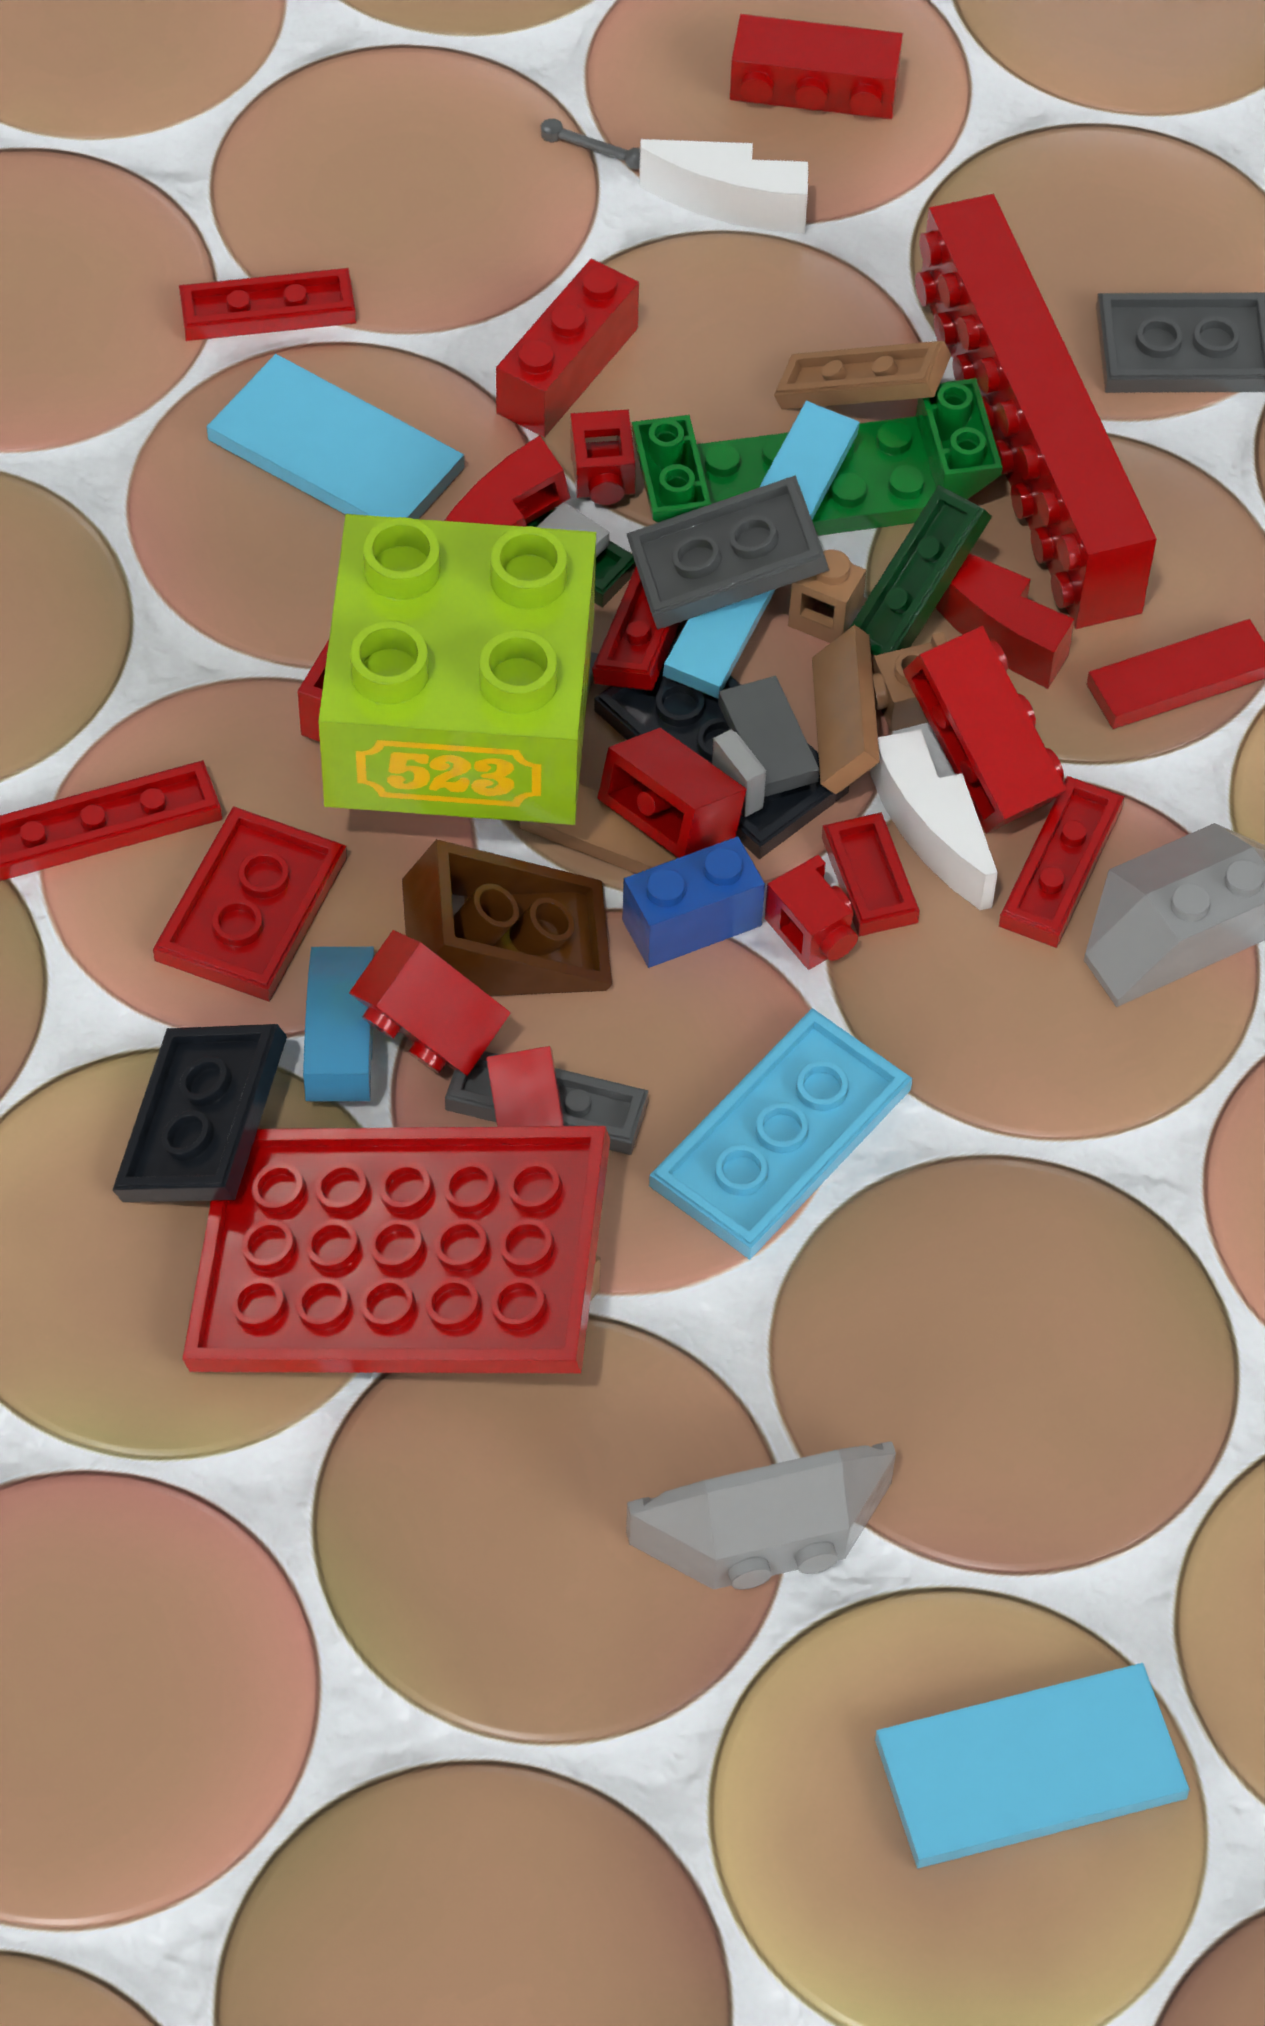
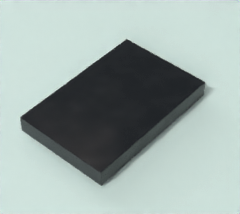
(200, 1113)

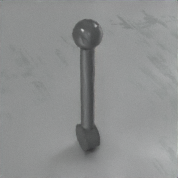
(553, 131)

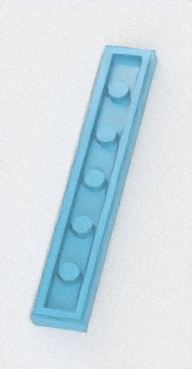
(716, 639)

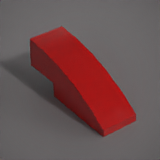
(515, 489)
(1029, 633)

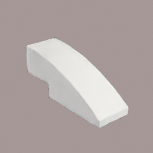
(726, 183)
(935, 816)

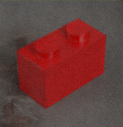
(671, 793)
(428, 1003)

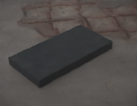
(695, 721)

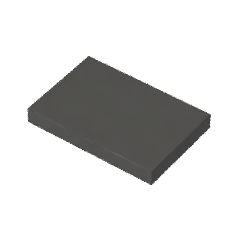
(1182, 342)
(727, 552)

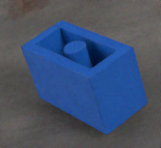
(693, 902)

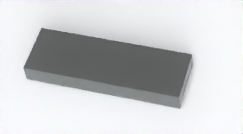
(582, 1098)

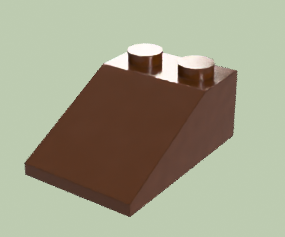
(508, 921)

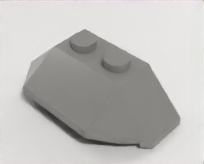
(1177, 911)
(765, 1518)

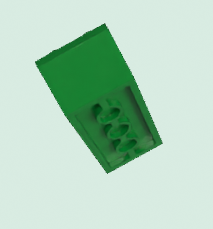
(879, 484)

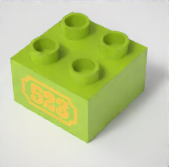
(458, 669)

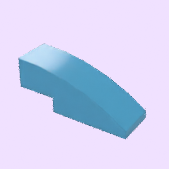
(336, 1035)

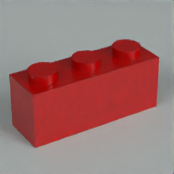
(815, 66)
(567, 347)
(985, 728)

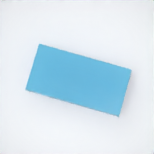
(334, 444)
(780, 1133)
(1030, 1765)

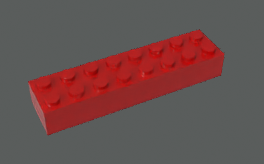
(1039, 412)

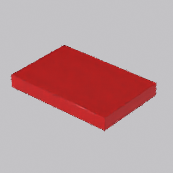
(250, 903)

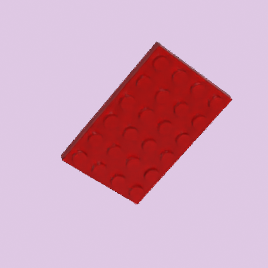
(403, 1252)

